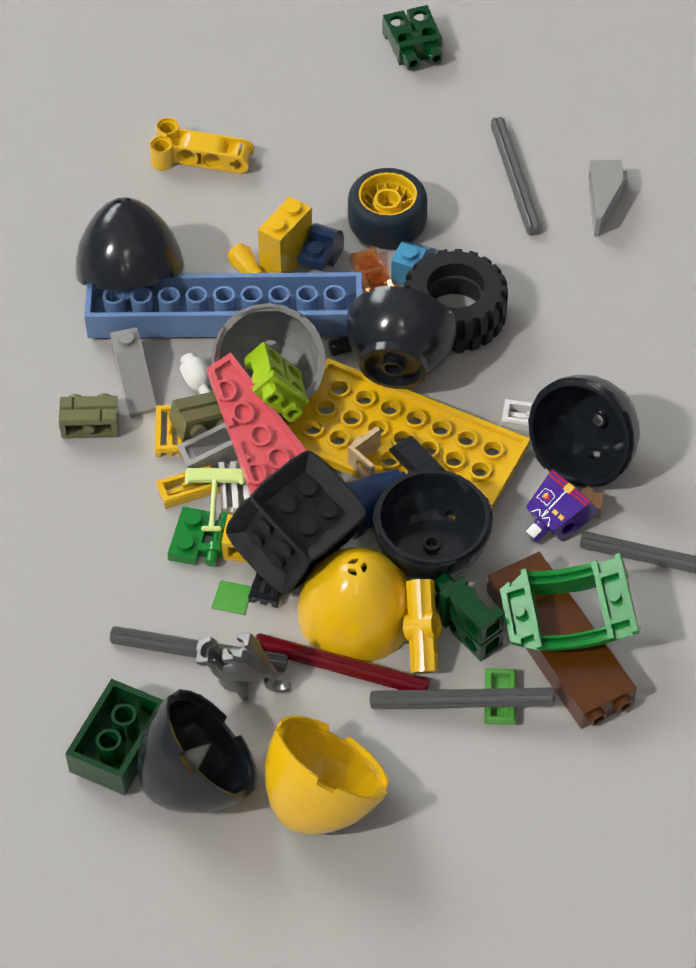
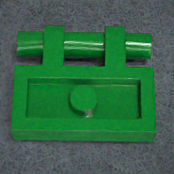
(189, 538)

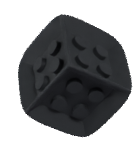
(295, 521)

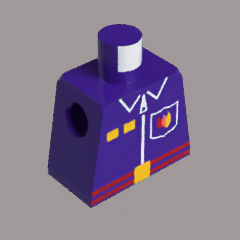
(558, 509)

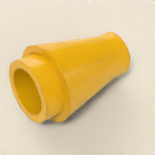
(243, 259)

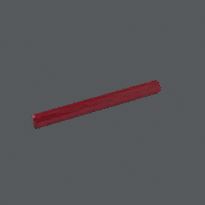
(343, 664)

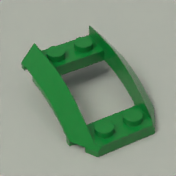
(613, 593)

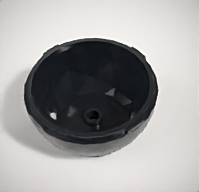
(399, 335)
(567, 429)
(414, 515)

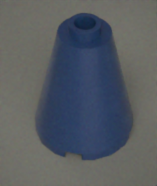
(369, 490)

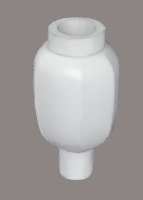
(194, 373)

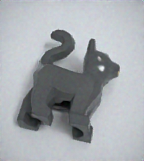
(240, 665)

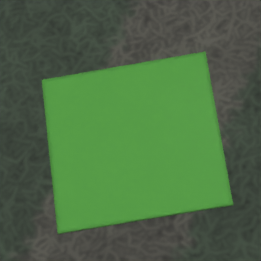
(231, 597)

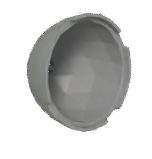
(290, 330)

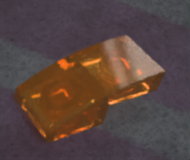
(371, 267)

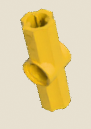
(422, 626)

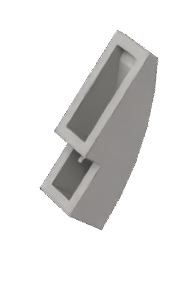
(208, 448)

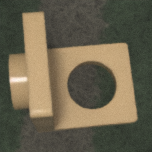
(361, 448)

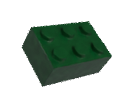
(111, 737)

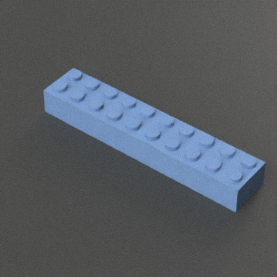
(204, 302)

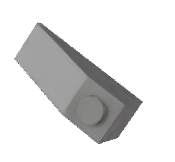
(605, 189)
(133, 371)

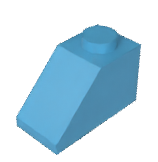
(404, 259)

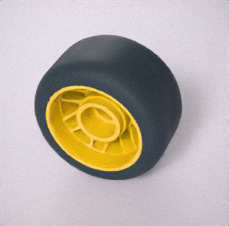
(387, 207)

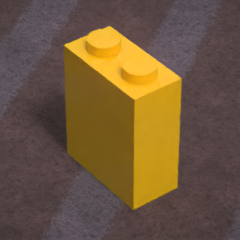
(284, 236)

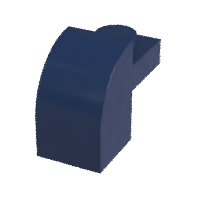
(322, 247)

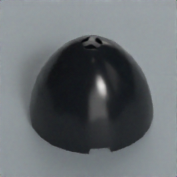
(127, 247)
(193, 758)

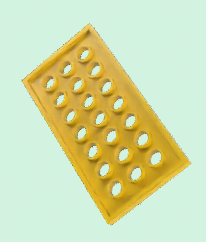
(396, 426)

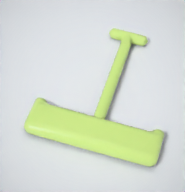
(214, 476)

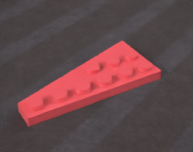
(255, 429)

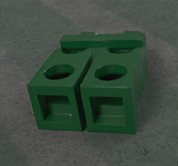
(413, 38)
(468, 617)

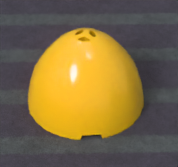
(354, 613)
(319, 778)

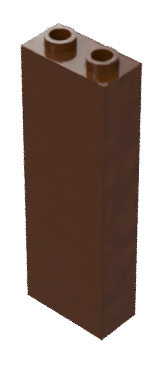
(585, 678)

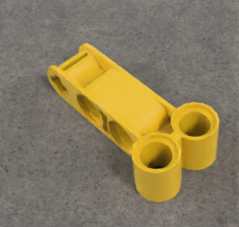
(197, 149)

